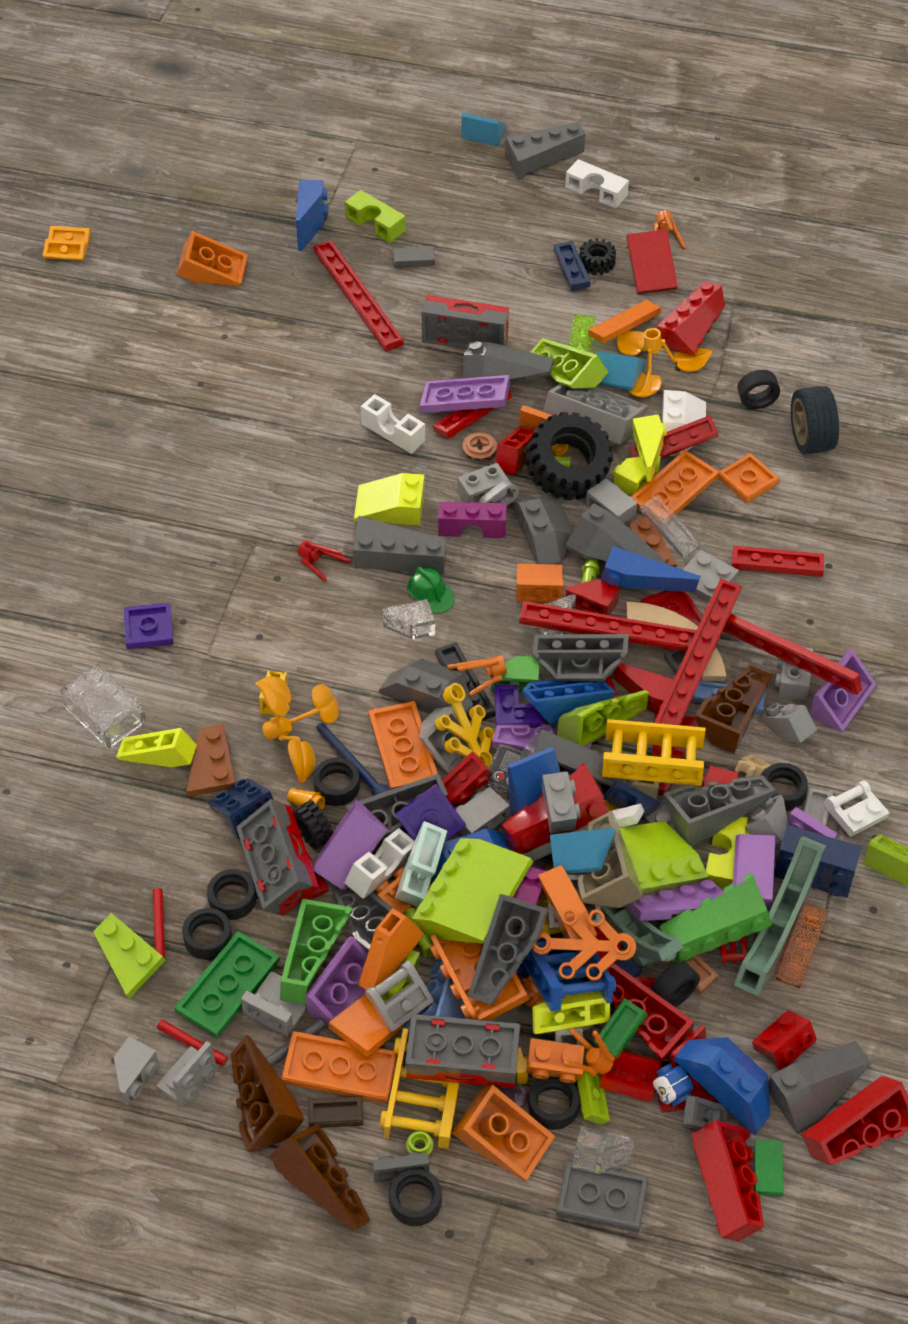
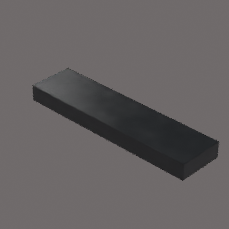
(451, 655)

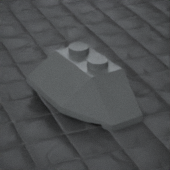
(544, 528)
(580, 655)
(425, 685)

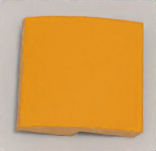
(67, 243)

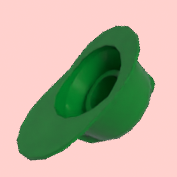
(429, 585)

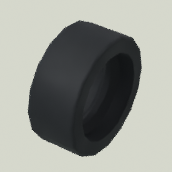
(755, 379)
(337, 765)
(794, 774)
(232, 877)
(205, 916)
(676, 983)
(548, 1120)
(415, 1176)

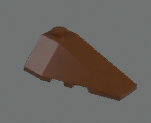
(732, 708)
(266, 1104)
(311, 1166)

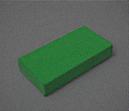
(622, 1027)
(768, 1167)

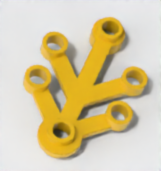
(467, 731)

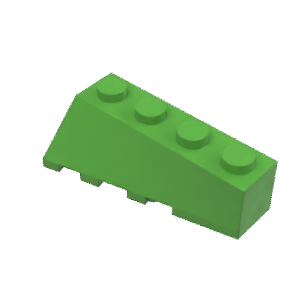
(719, 920)
(312, 939)

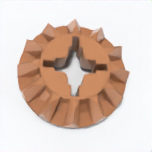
(486, 441)

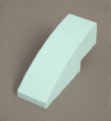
(421, 864)

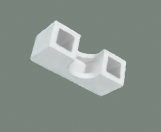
(586, 176)
(405, 433)
(375, 869)

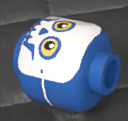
(673, 1085)

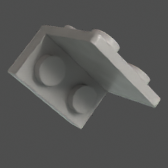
(269, 1009)
(188, 1074)

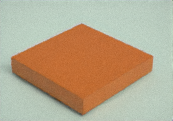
(748, 478)
(362, 1026)

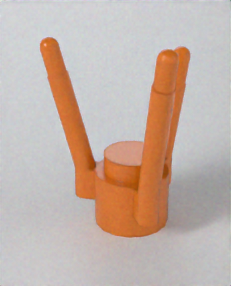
(665, 221)
(493, 666)
(598, 1059)

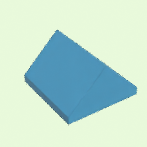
(482, 129)
(622, 370)
(581, 850)

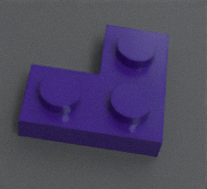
(510, 711)

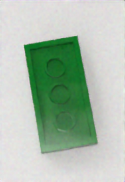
(218, 991)

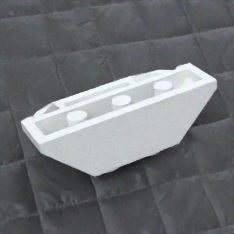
(680, 409)

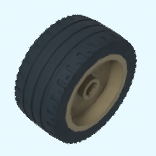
(814, 419)

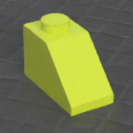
(631, 476)

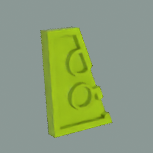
(128, 954)

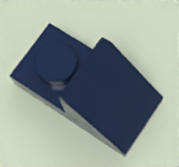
(624, 795)

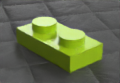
(593, 1099)

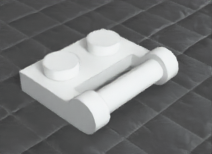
(859, 816)

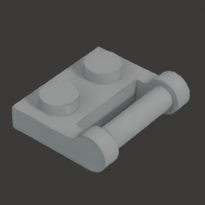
(405, 1002)

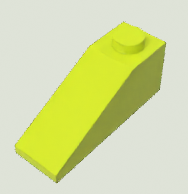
(648, 436)
(160, 748)
(575, 1012)

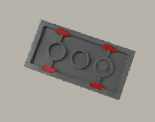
(460, 321)
(277, 857)
(462, 1051)

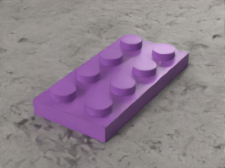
(465, 394)

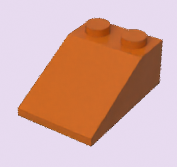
(211, 262)
(503, 1133)

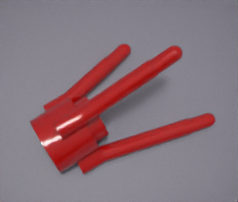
(312, 552)

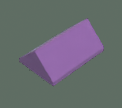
(837, 706)
(350, 841)
(757, 856)
(338, 983)

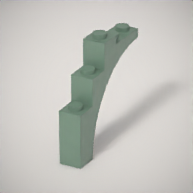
(650, 941)
(764, 954)

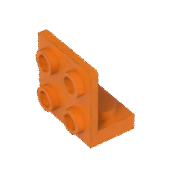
(539, 582)

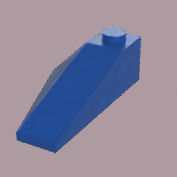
(640, 572)

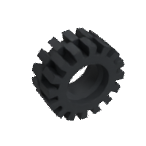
(598, 248)
(313, 824)

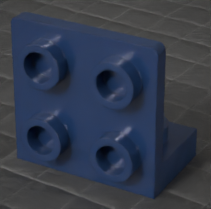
(240, 802)

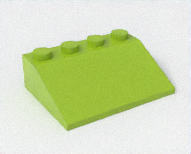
(662, 857)
(468, 890)

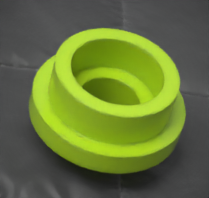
(419, 1137)

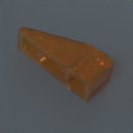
(802, 945)

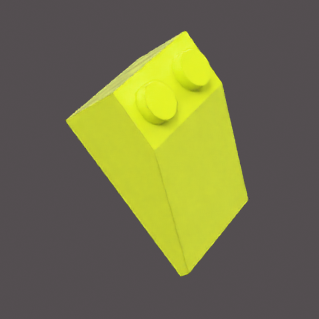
(392, 499)

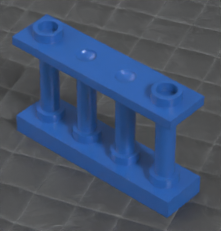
(548, 978)

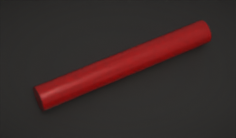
(158, 915)
(188, 1040)

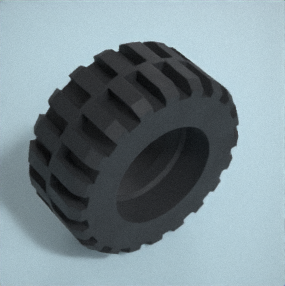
(576, 432)

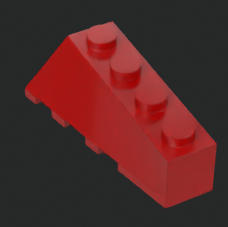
(693, 318)
(530, 826)
(664, 1025)
(860, 1122)
(729, 1178)

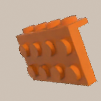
(460, 964)

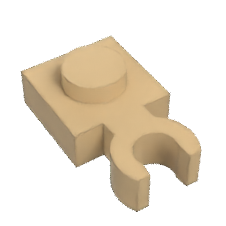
(752, 766)

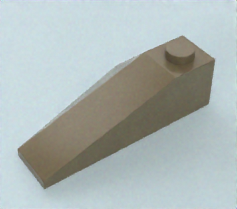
(617, 881)

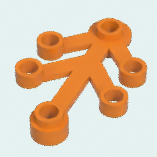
(589, 945)

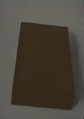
(335, 1112)

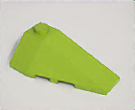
(572, 365)
(590, 721)

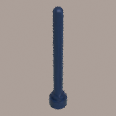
(346, 754)

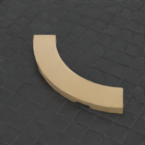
(650, 613)

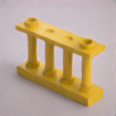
(652, 768)
(444, 1103)

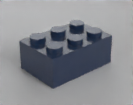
(836, 866)

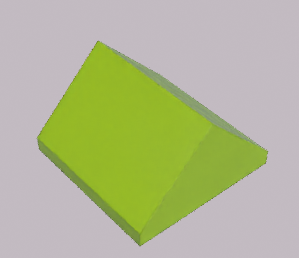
(888, 858)

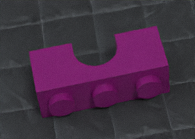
(457, 515)

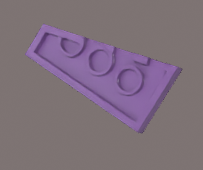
(519, 735)
(673, 901)

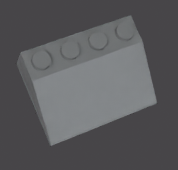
(607, 408)

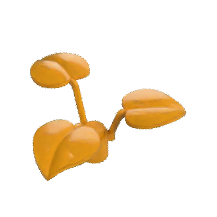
(634, 342)
(277, 698)

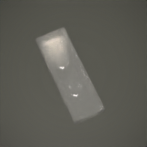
(670, 526)

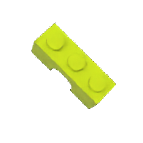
(721, 867)

